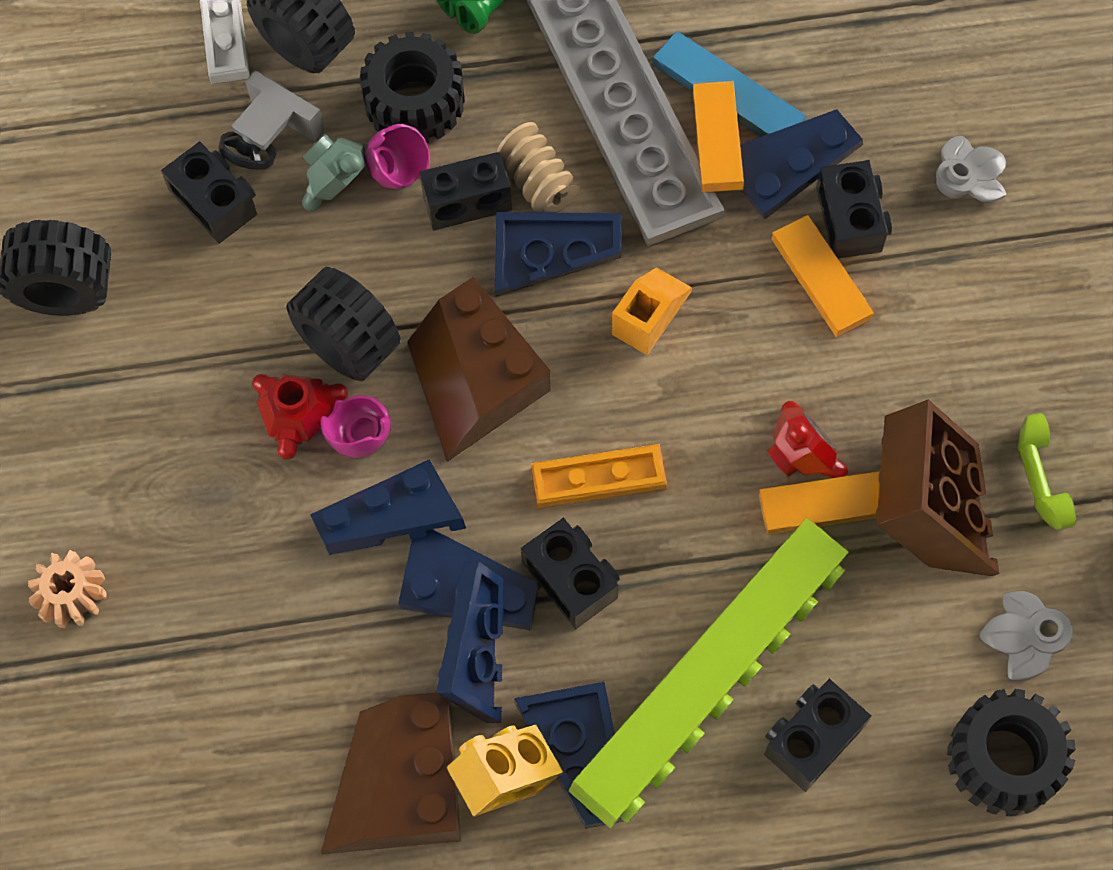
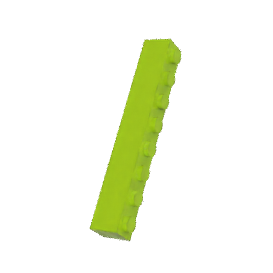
(707, 673)

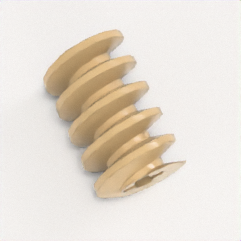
(536, 169)

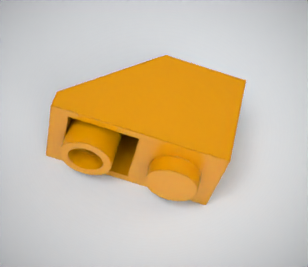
(648, 309)

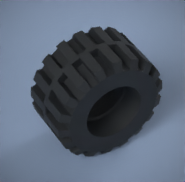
(303, 30)
(412, 61)
(54, 267)
(343, 323)
(1033, 724)

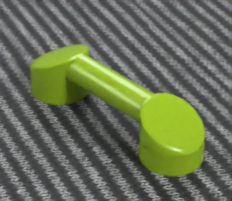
(1054, 509)

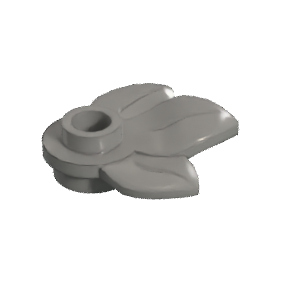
(970, 171)
(1020, 634)

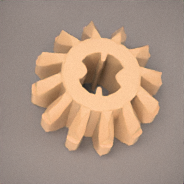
(59, 604)

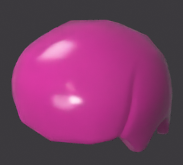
(397, 156)
(357, 426)

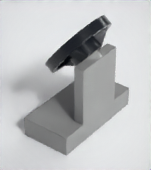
(262, 121)

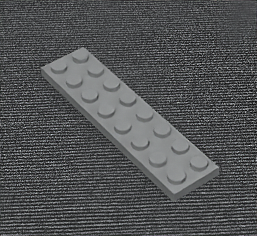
(628, 116)

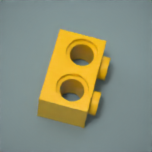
(503, 768)

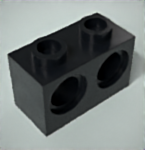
(466, 190)
(204, 195)
(845, 209)
(561, 577)
(824, 740)

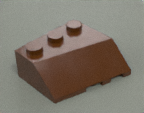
(473, 367)
(933, 491)
(397, 779)

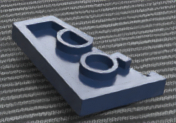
(791, 159)
(551, 245)
(391, 508)
(436, 569)
(469, 654)
(576, 728)

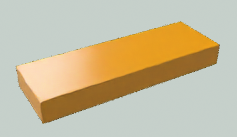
(718, 136)
(822, 276)
(598, 476)
(822, 501)

